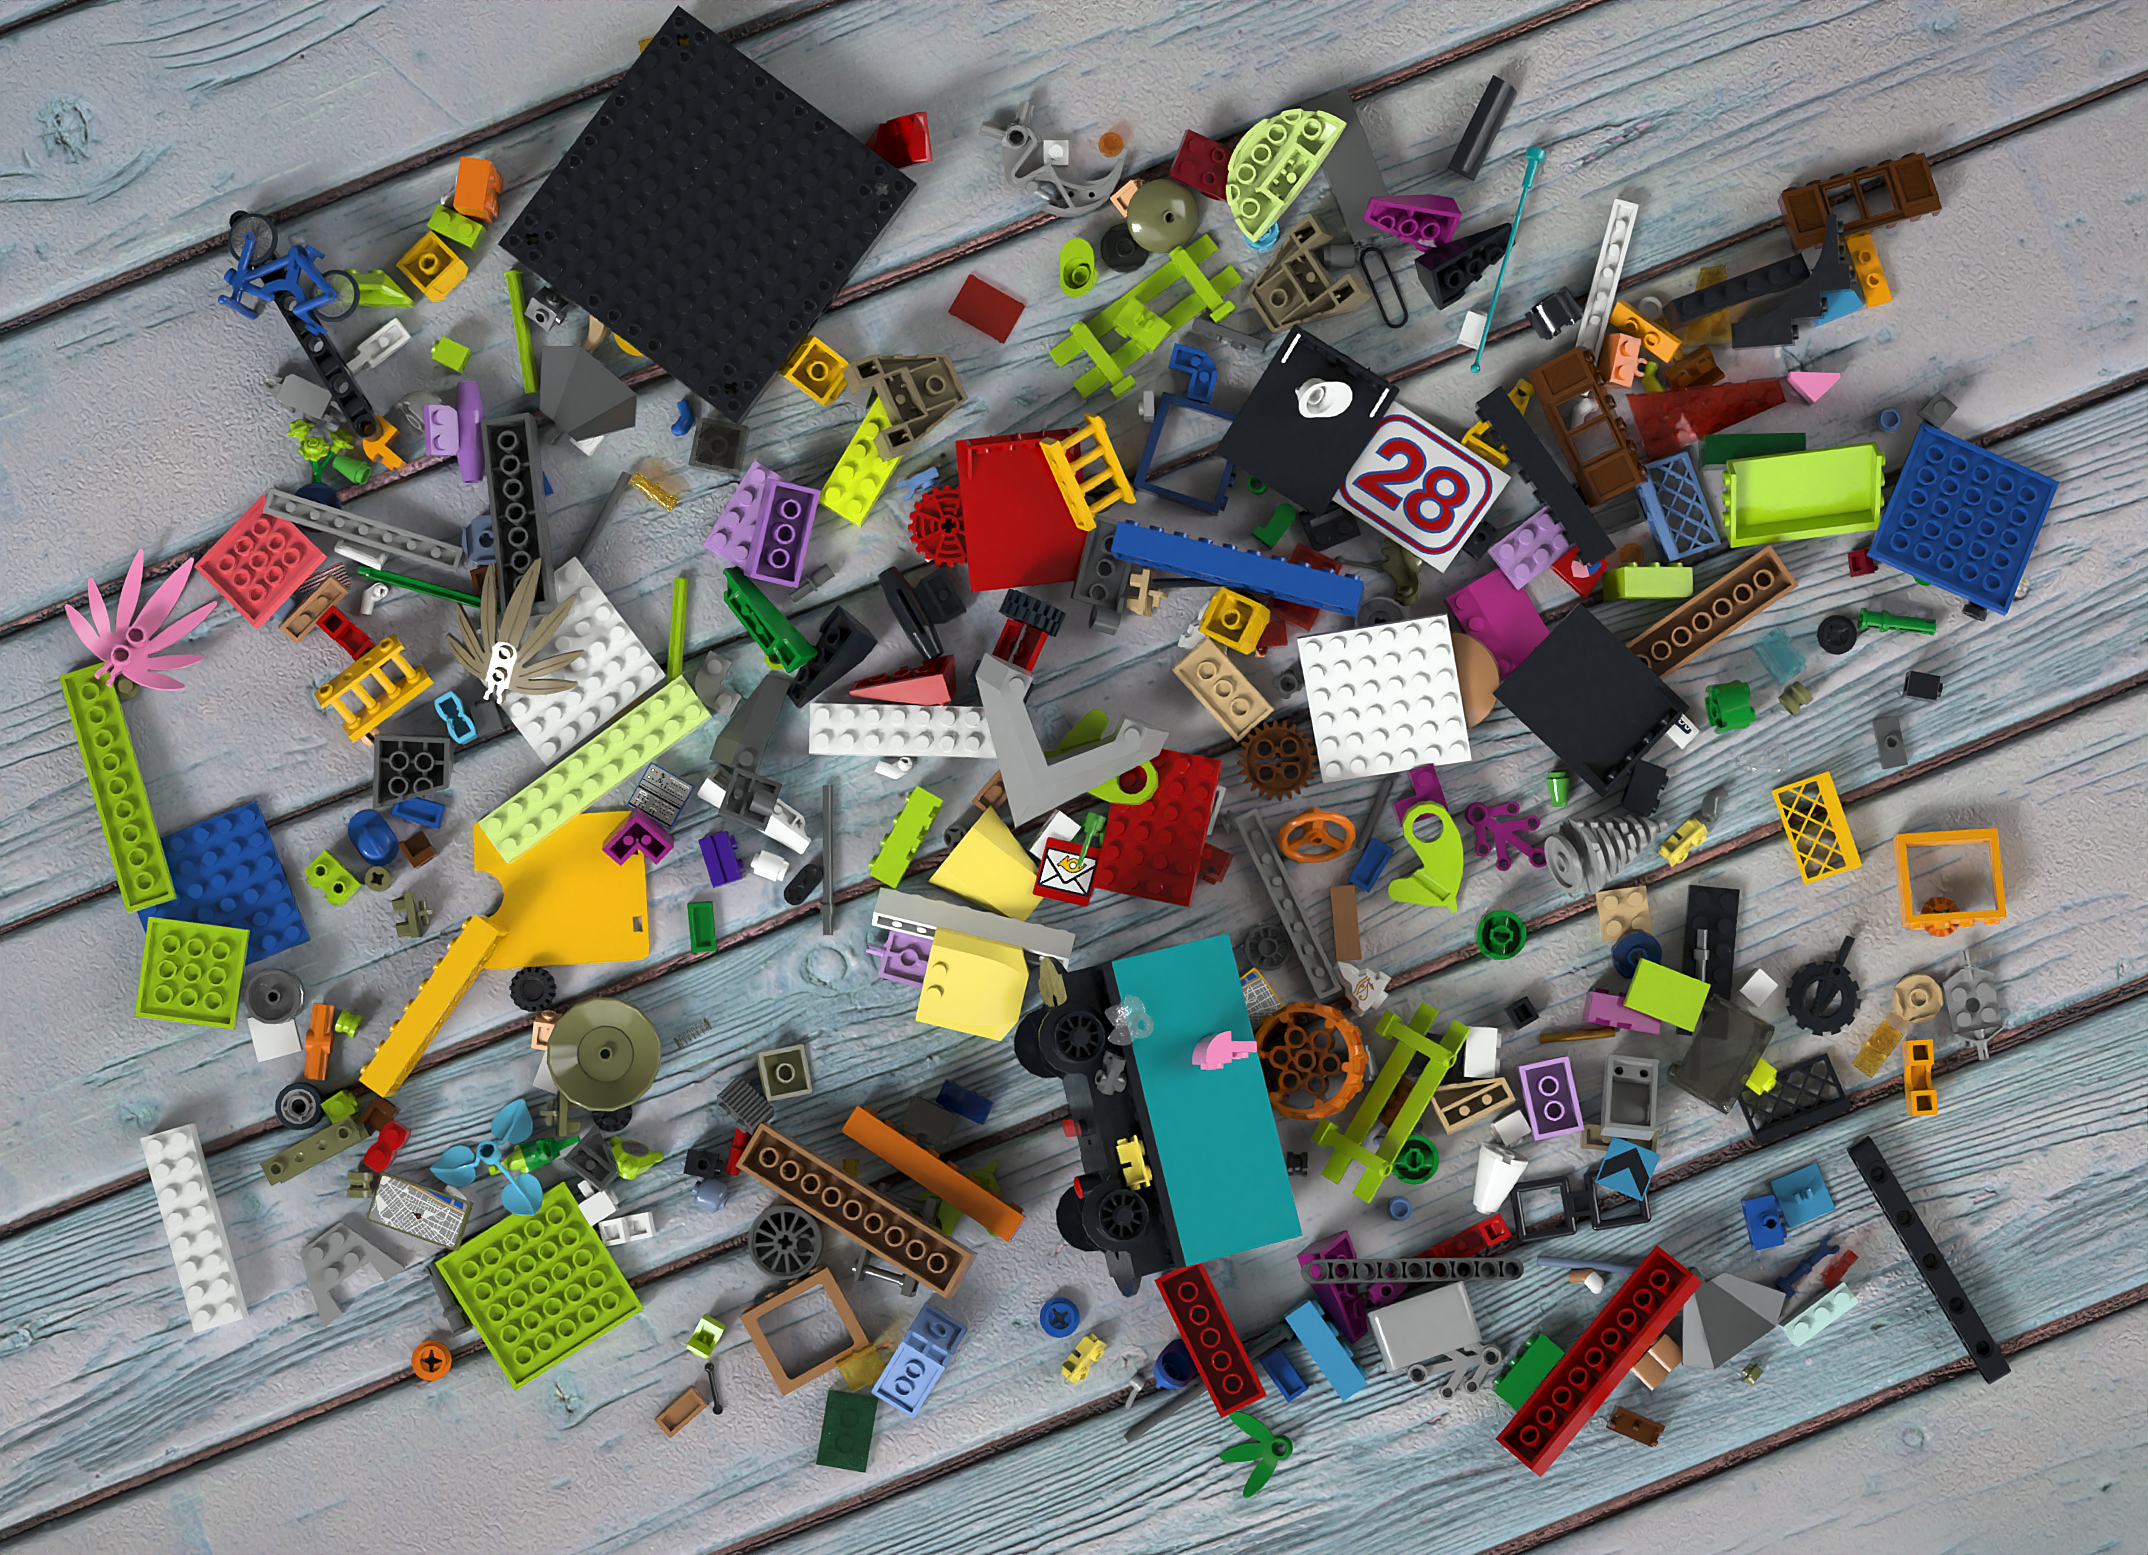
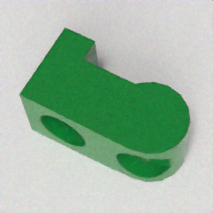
(1281, 521)

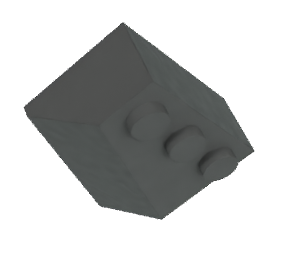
(410, 766)

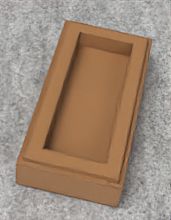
(681, 1412)

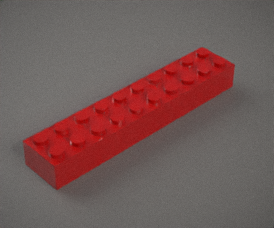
(1598, 1361)

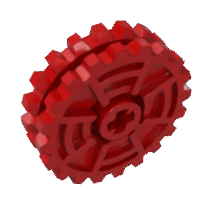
(928, 523)

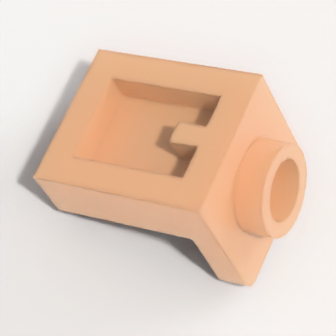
(1122, 197)
(543, 1027)

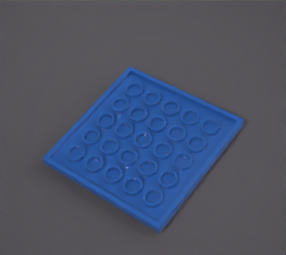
(1963, 518)
(234, 879)

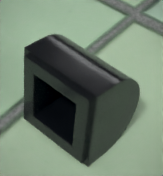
(1521, 1013)

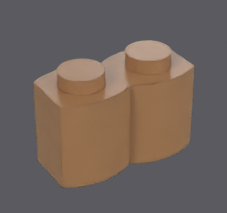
(1657, 1361)

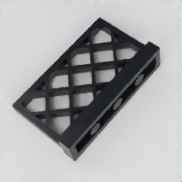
(1800, 1120)

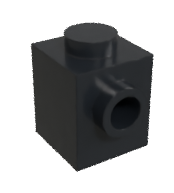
(1479, 540)
(1922, 686)
(702, 1163)

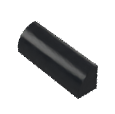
(1483, 128)

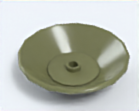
(577, 1060)

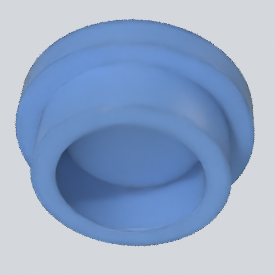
(1888, 420)
(1399, 1208)

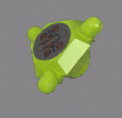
(633, 1157)

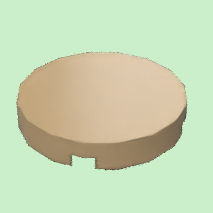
(1917, 998)

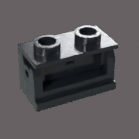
(1644, 788)

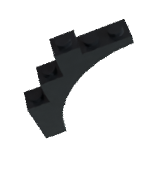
(1808, 303)

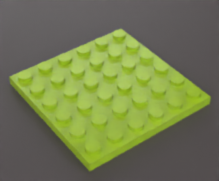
(539, 1287)

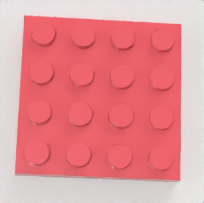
(260, 563)

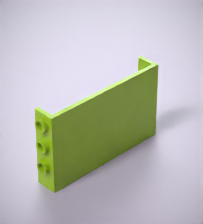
(1803, 494)

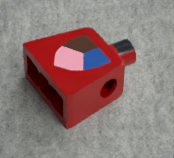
(1577, 576)

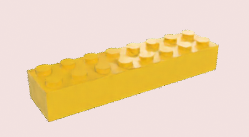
(433, 1005)

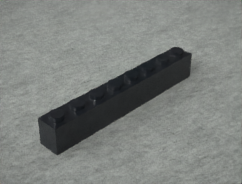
(1545, 478)

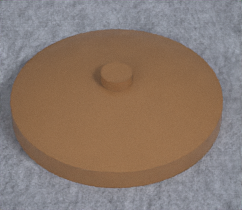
(1477, 677)

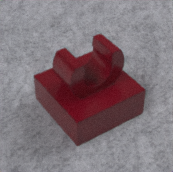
(1860, 563)

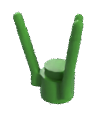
(1093, 826)

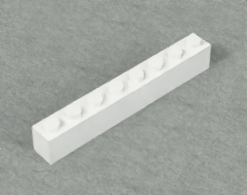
(921, 917)

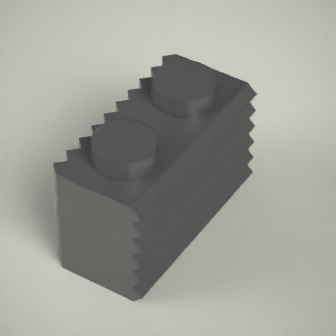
(744, 1106)

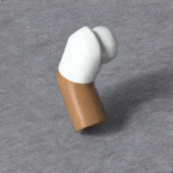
(1589, 1278)

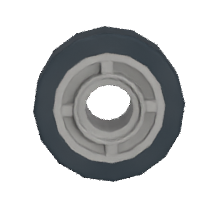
(286, 1109)

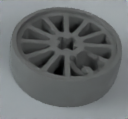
(815, 1251)

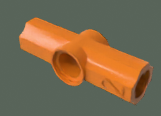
(319, 1041)

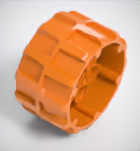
(1355, 1067)

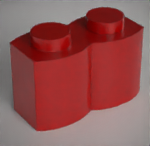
(390, 1140)

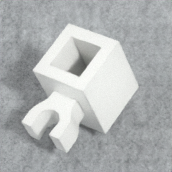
(598, 1204)

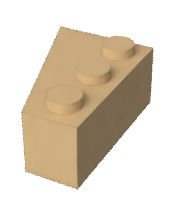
(1470, 1102)

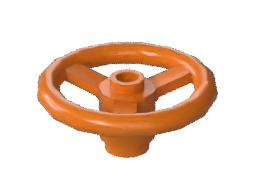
(1316, 833)

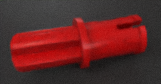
(738, 1146)

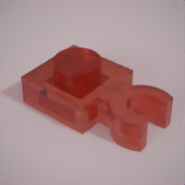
(1833, 1273)

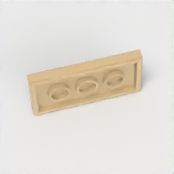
(1222, 689)

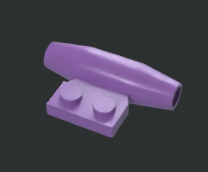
(458, 431)

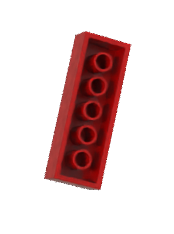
(1211, 1338)

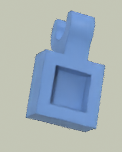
(925, 479)

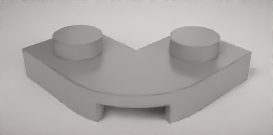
(709, 685)

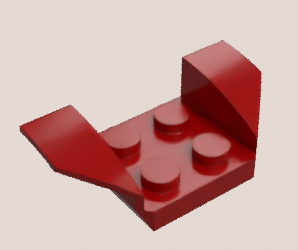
(903, 141)

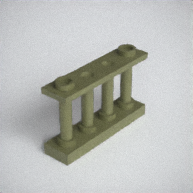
(315, 1150)

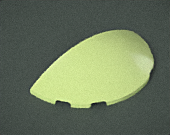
(1276, 164)

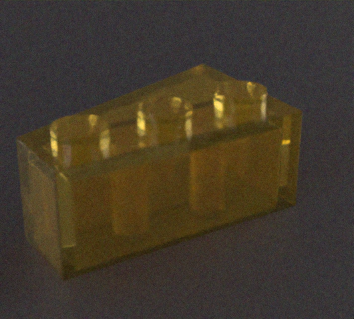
(1714, 328)

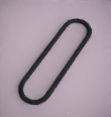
(1375, 292)

